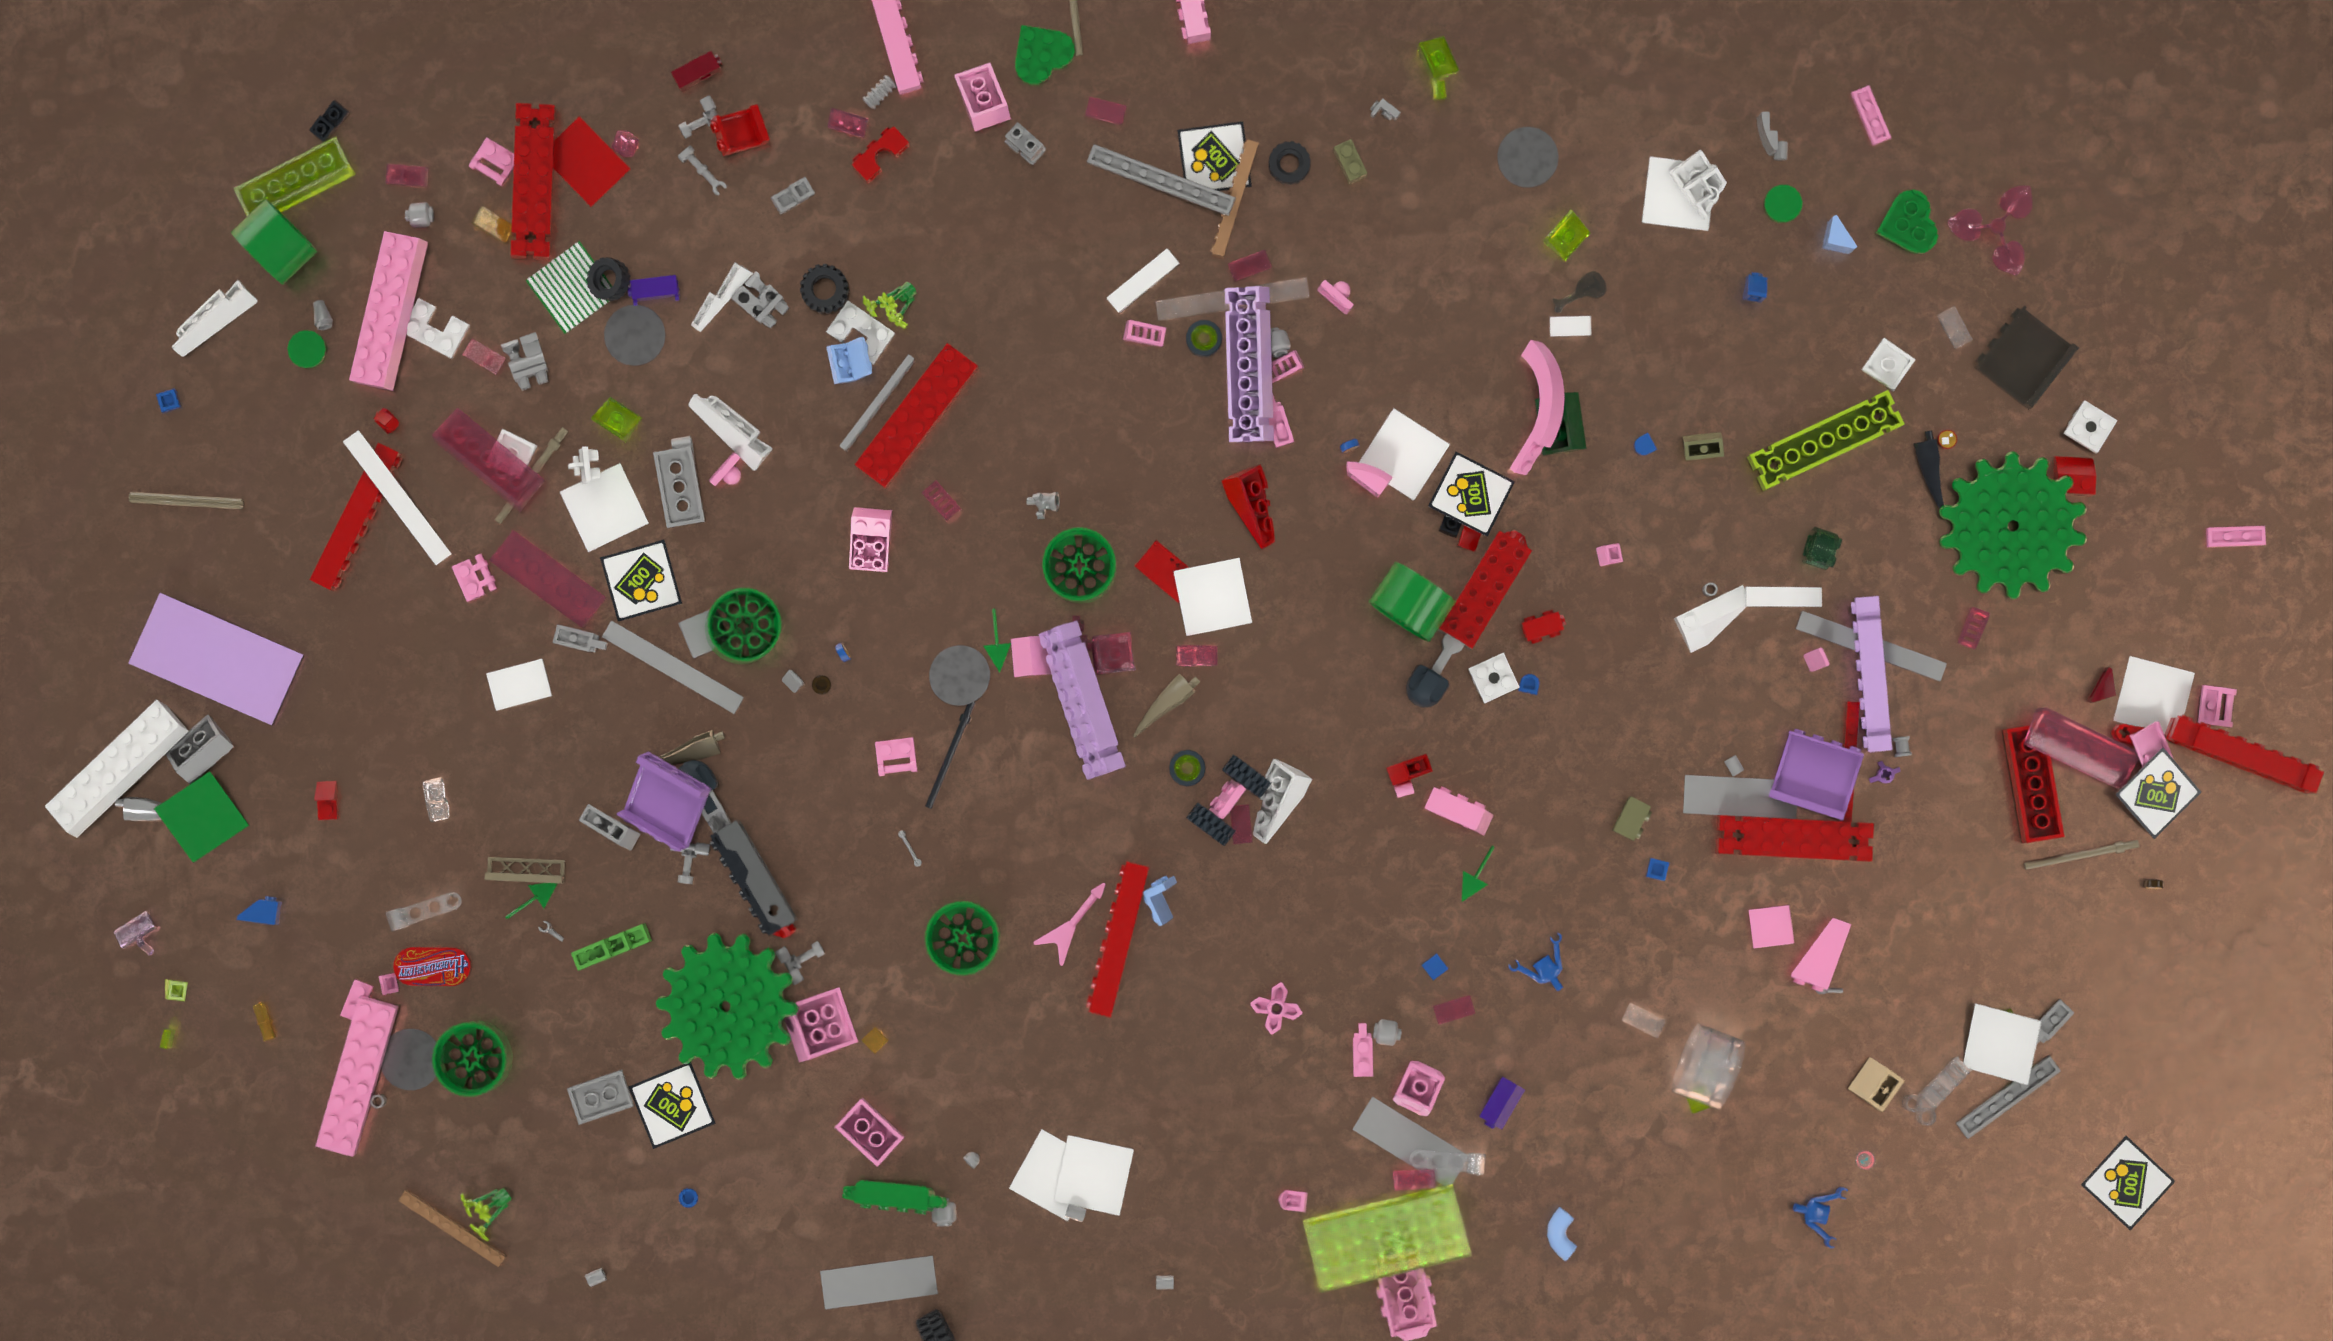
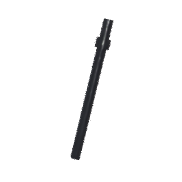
(964, 720)

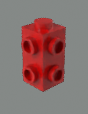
(1549, 624)

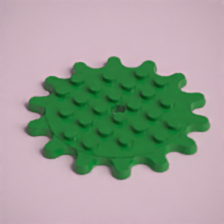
(1983, 518)
(754, 1001)

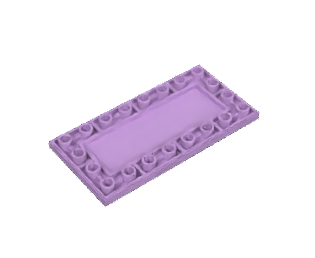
(215, 659)

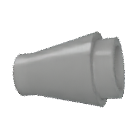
(322, 317)

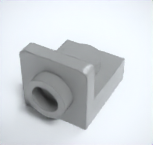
(1388, 110)

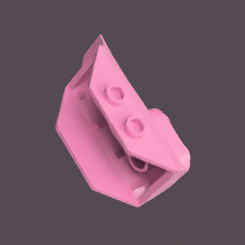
(1407, 1304)

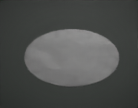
(1527, 157)
(634, 335)
(959, 675)
(409, 1059)

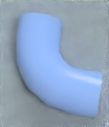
(1557, 1234)

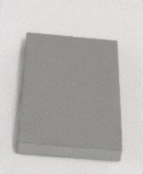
(600, 1097)

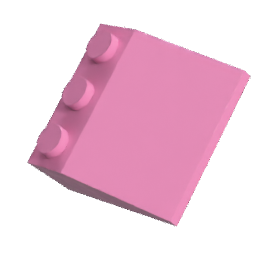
(820, 1025)

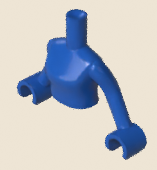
(1546, 968)
(1819, 1213)

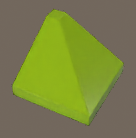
(175, 990)

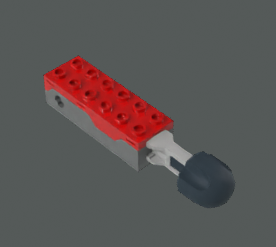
(1471, 612)

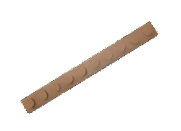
(1240, 180)
(452, 1228)

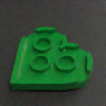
(1041, 53)
(1909, 223)

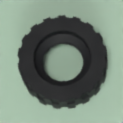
(1289, 177)
(595, 275)

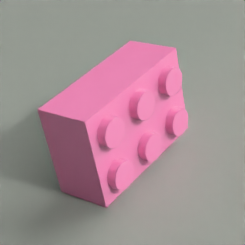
(869, 1132)

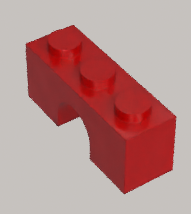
(890, 141)

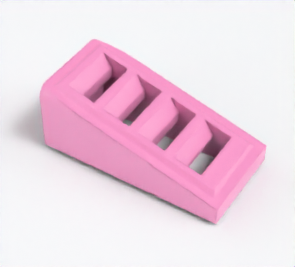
(1131, 323)
(1294, 354)

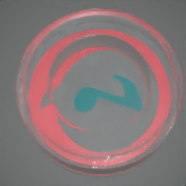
(1865, 1160)

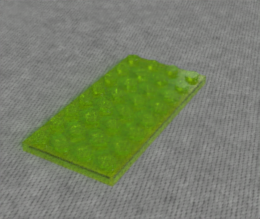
(1386, 1238)

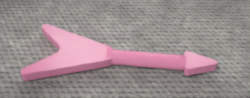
(1063, 934)

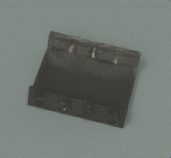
(2025, 357)

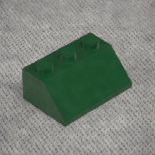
(1571, 430)

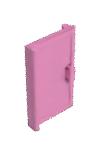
(2149, 742)

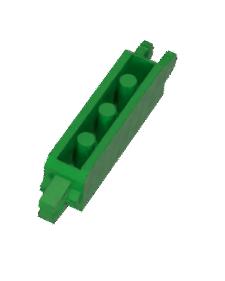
(894, 1195)

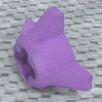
(1884, 771)

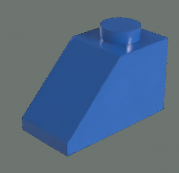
(1755, 287)
(263, 911)

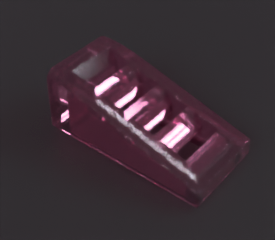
(952, 511)
(1973, 645)

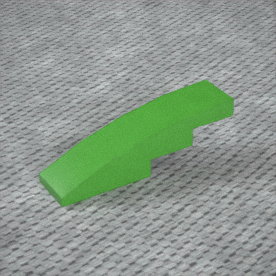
(611, 946)

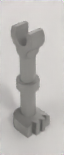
(701, 169)

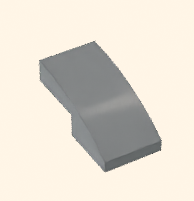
(792, 196)

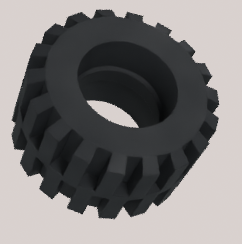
(822, 272)
(934, 1327)

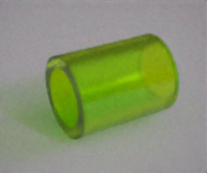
(1439, 90)

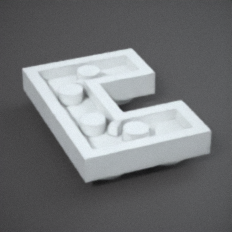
(854, 317)
(443, 342)

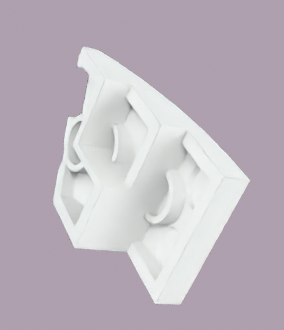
(1699, 182)

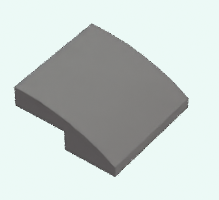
(1768, 138)
(694, 634)

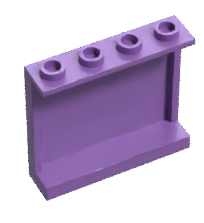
(1817, 774)
(665, 802)

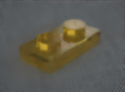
(492, 224)

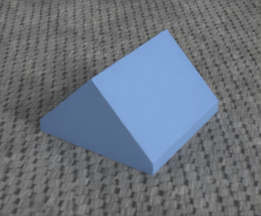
(1837, 237)

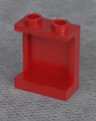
(739, 130)

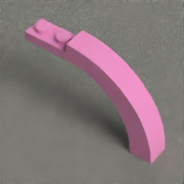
(1550, 405)

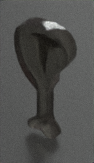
(1590, 285)

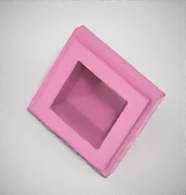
(388, 983)

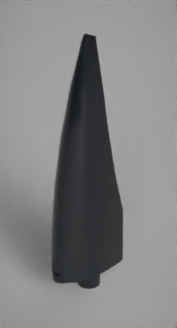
(1929, 463)

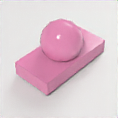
(1337, 295)
(727, 471)

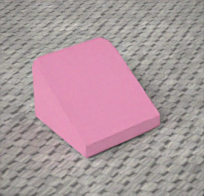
(1609, 554)

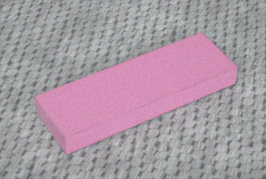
(1870, 115)
(2235, 536)

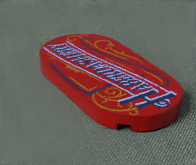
(432, 966)

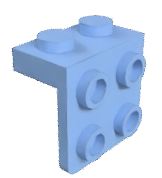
(849, 361)
(1154, 898)

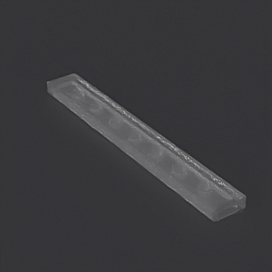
(1215, 301)

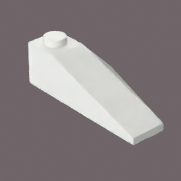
(1280, 798)

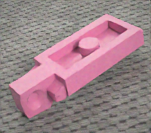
(1280, 424)
(1362, 1052)

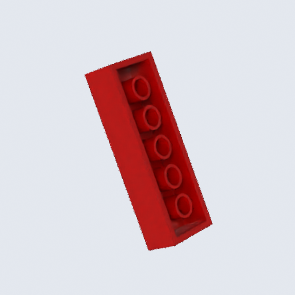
(2033, 788)

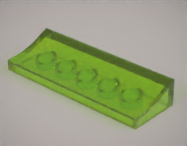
(297, 178)

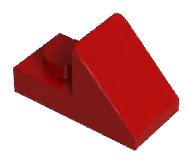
(327, 800)

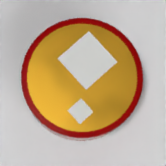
(1947, 439)

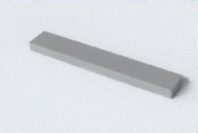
(877, 403)
(2007, 1098)

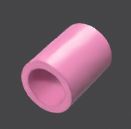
(1404, 789)

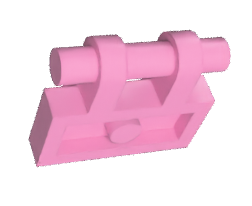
(469, 581)

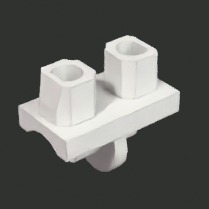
(586, 456)

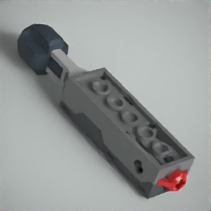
(743, 860)

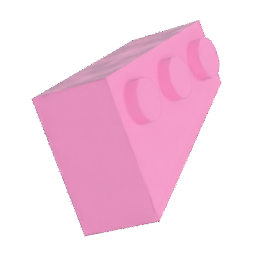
(1195, 21)
(1459, 810)

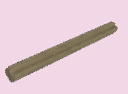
(186, 500)

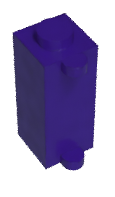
(654, 288)
(1501, 1103)

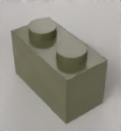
(1350, 161)
(1703, 446)
(1632, 818)

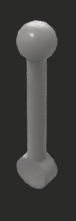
(917, 862)

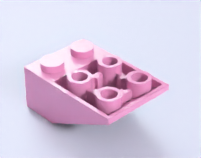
(870, 539)

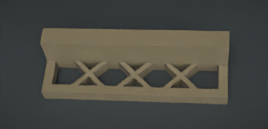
(489, 875)

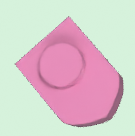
(1293, 1200)

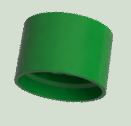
(274, 241)
(1065, 539)
(1412, 601)
(733, 654)
(933, 935)
(443, 1054)

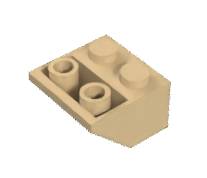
(1876, 1084)

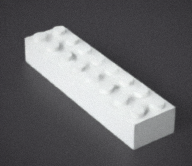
(116, 768)

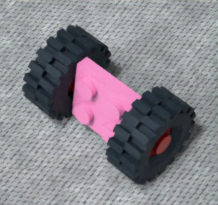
(1231, 791)

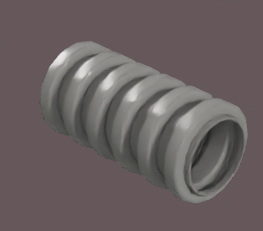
(879, 92)

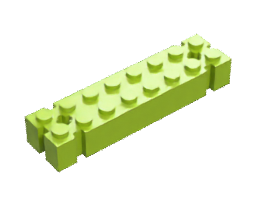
(1825, 440)

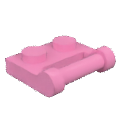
(496, 155)
(2211, 703)
(895, 750)

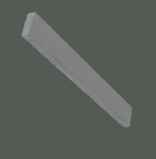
(1161, 180)
(1893, 653)
(672, 667)

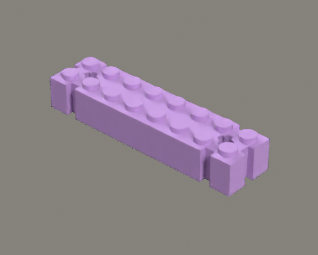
(1249, 364)
(1873, 674)
(1081, 700)

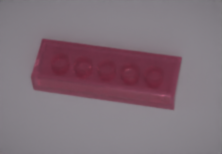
(488, 459)
(548, 579)
(2081, 747)

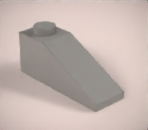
(609, 827)

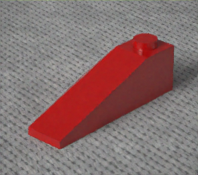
(1249, 499)

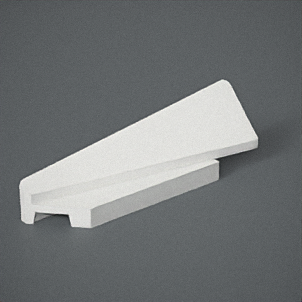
(212, 317)
(732, 429)

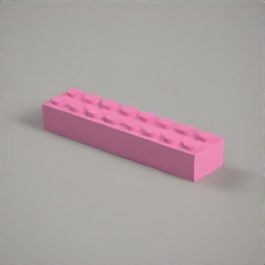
(388, 310)
(357, 1076)

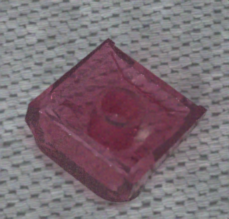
(1112, 653)

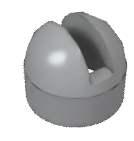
(972, 1159)

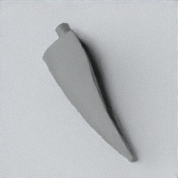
(138, 809)

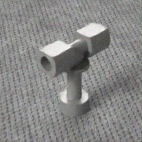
(709, 108)
(689, 853)
(793, 963)

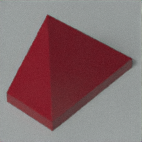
(2104, 687)

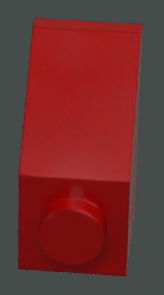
(1409, 769)

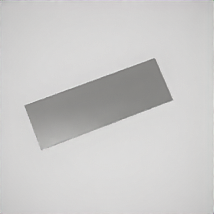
(1733, 797)
(1403, 1136)
(878, 1282)

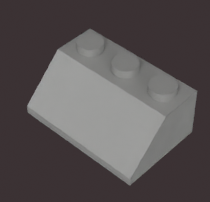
(199, 749)

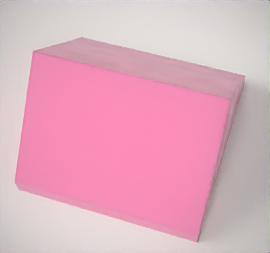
(1029, 657)

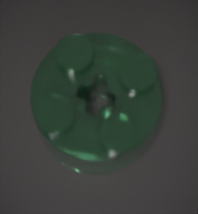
(1821, 548)

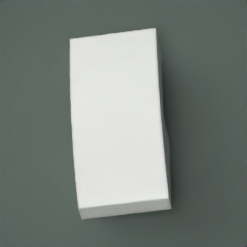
(1570, 326)

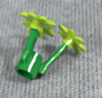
(903, 292)
(499, 1198)

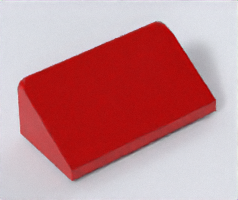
(1469, 539)

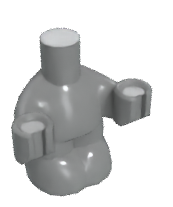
(1043, 502)

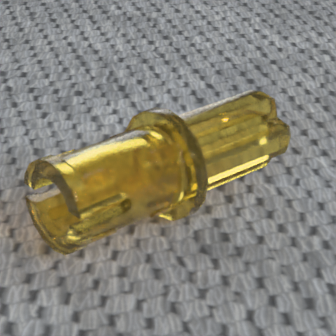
(264, 1021)

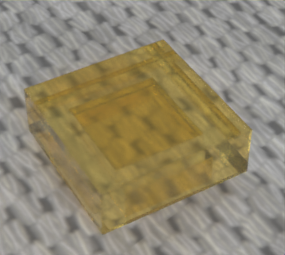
(874, 1040)

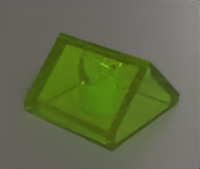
(1437, 58)
(1567, 235)
(617, 419)

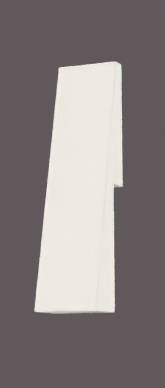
(1143, 280)
(713, 303)
(1783, 596)

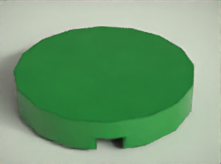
(1783, 203)
(306, 349)

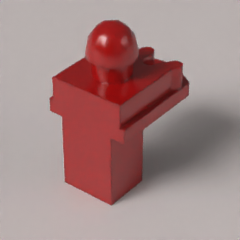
(386, 420)

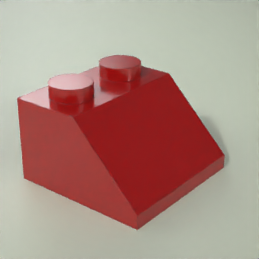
(2080, 470)

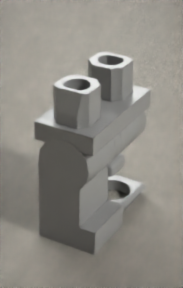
(1021, 140)
(762, 306)
(529, 366)

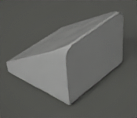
(793, 681)

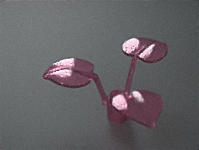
(1968, 222)

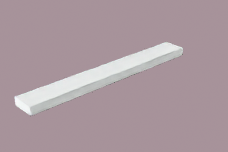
(397, 497)

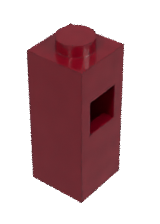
(697, 70)

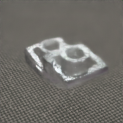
(435, 799)
(1643, 1020)

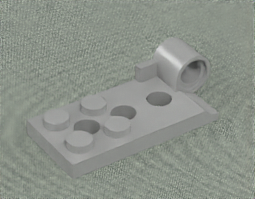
(682, 453)

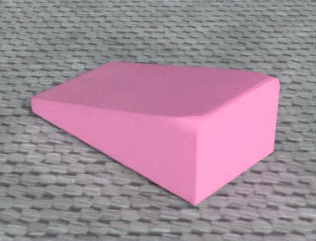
(1816, 659)

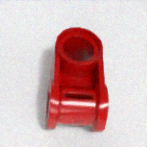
(2128, 730)

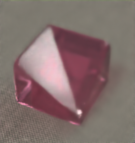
(625, 143)

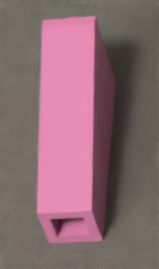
(1821, 959)

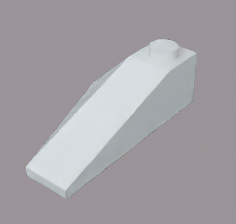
(1708, 620)

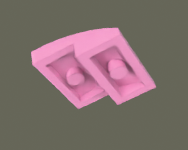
(1771, 926)

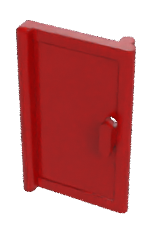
(1160, 568)

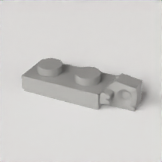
(578, 639)
(2053, 1020)

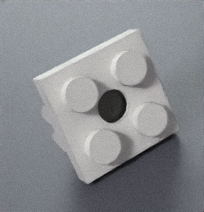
(2090, 426)
(1493, 678)

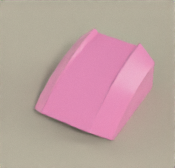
(1368, 477)
(1419, 1088)

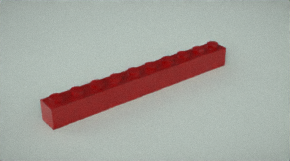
(1850, 739)

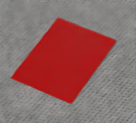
(586, 161)

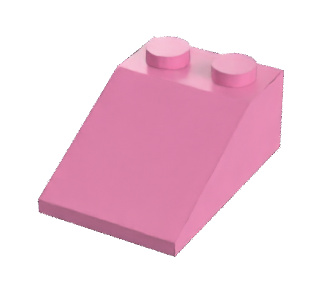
(982, 97)

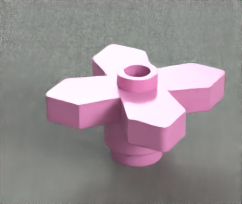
(1265, 1006)

